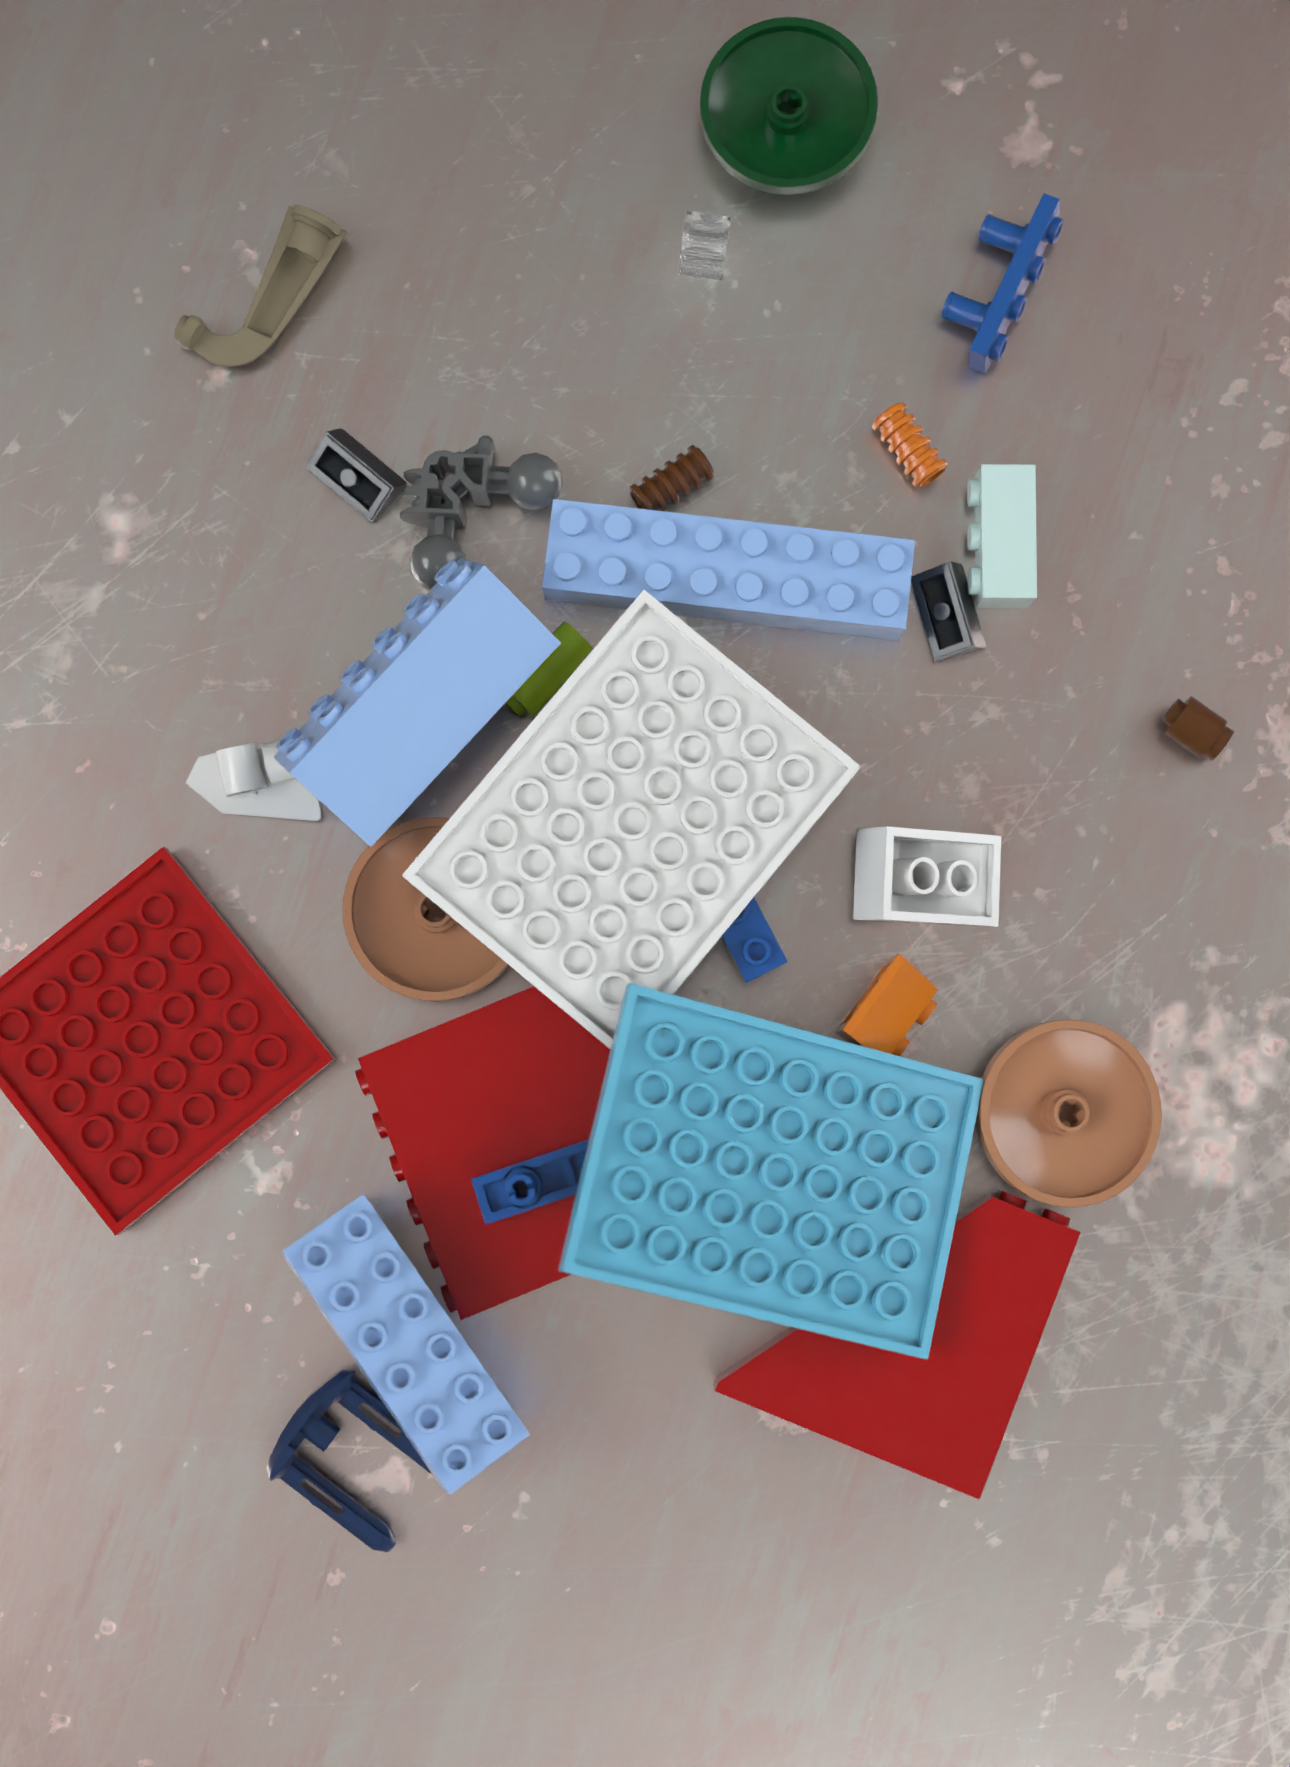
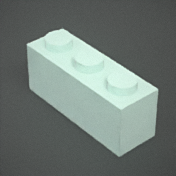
(1003, 536)

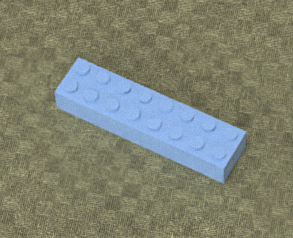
(729, 569)

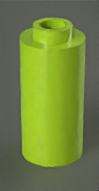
(552, 672)

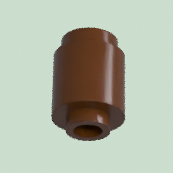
(1197, 728)

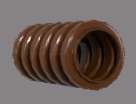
(673, 481)

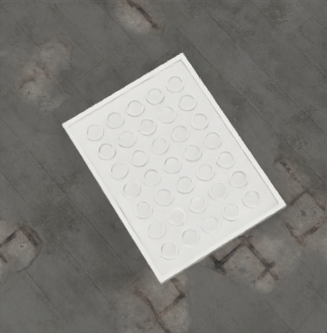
(631, 818)

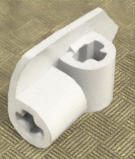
(252, 784)

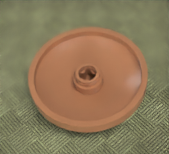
(402, 933)
(1069, 1113)

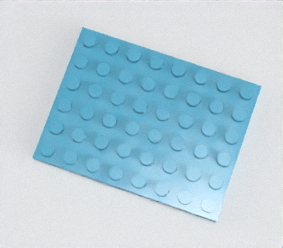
(772, 1173)

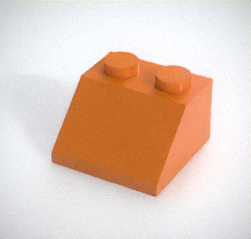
(890, 1008)

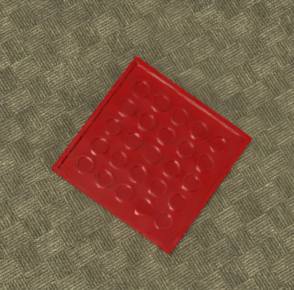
(147, 1041)

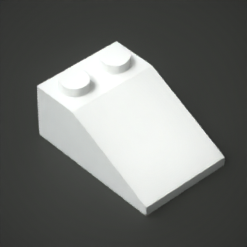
(927, 876)

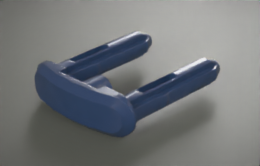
(311, 1424)

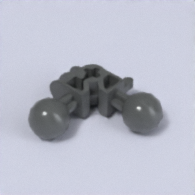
(529, 481)

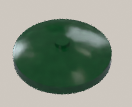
(788, 105)

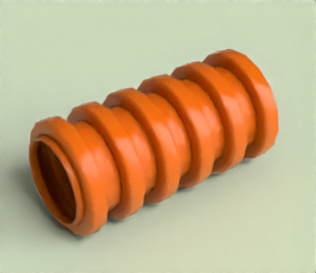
(909, 445)

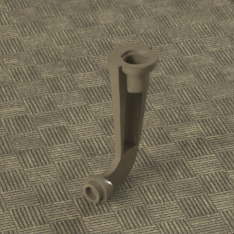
(296, 263)

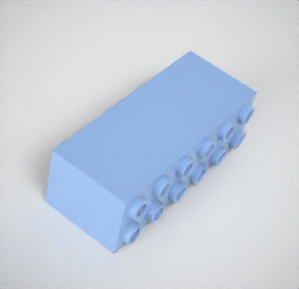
(416, 698)
(405, 1344)

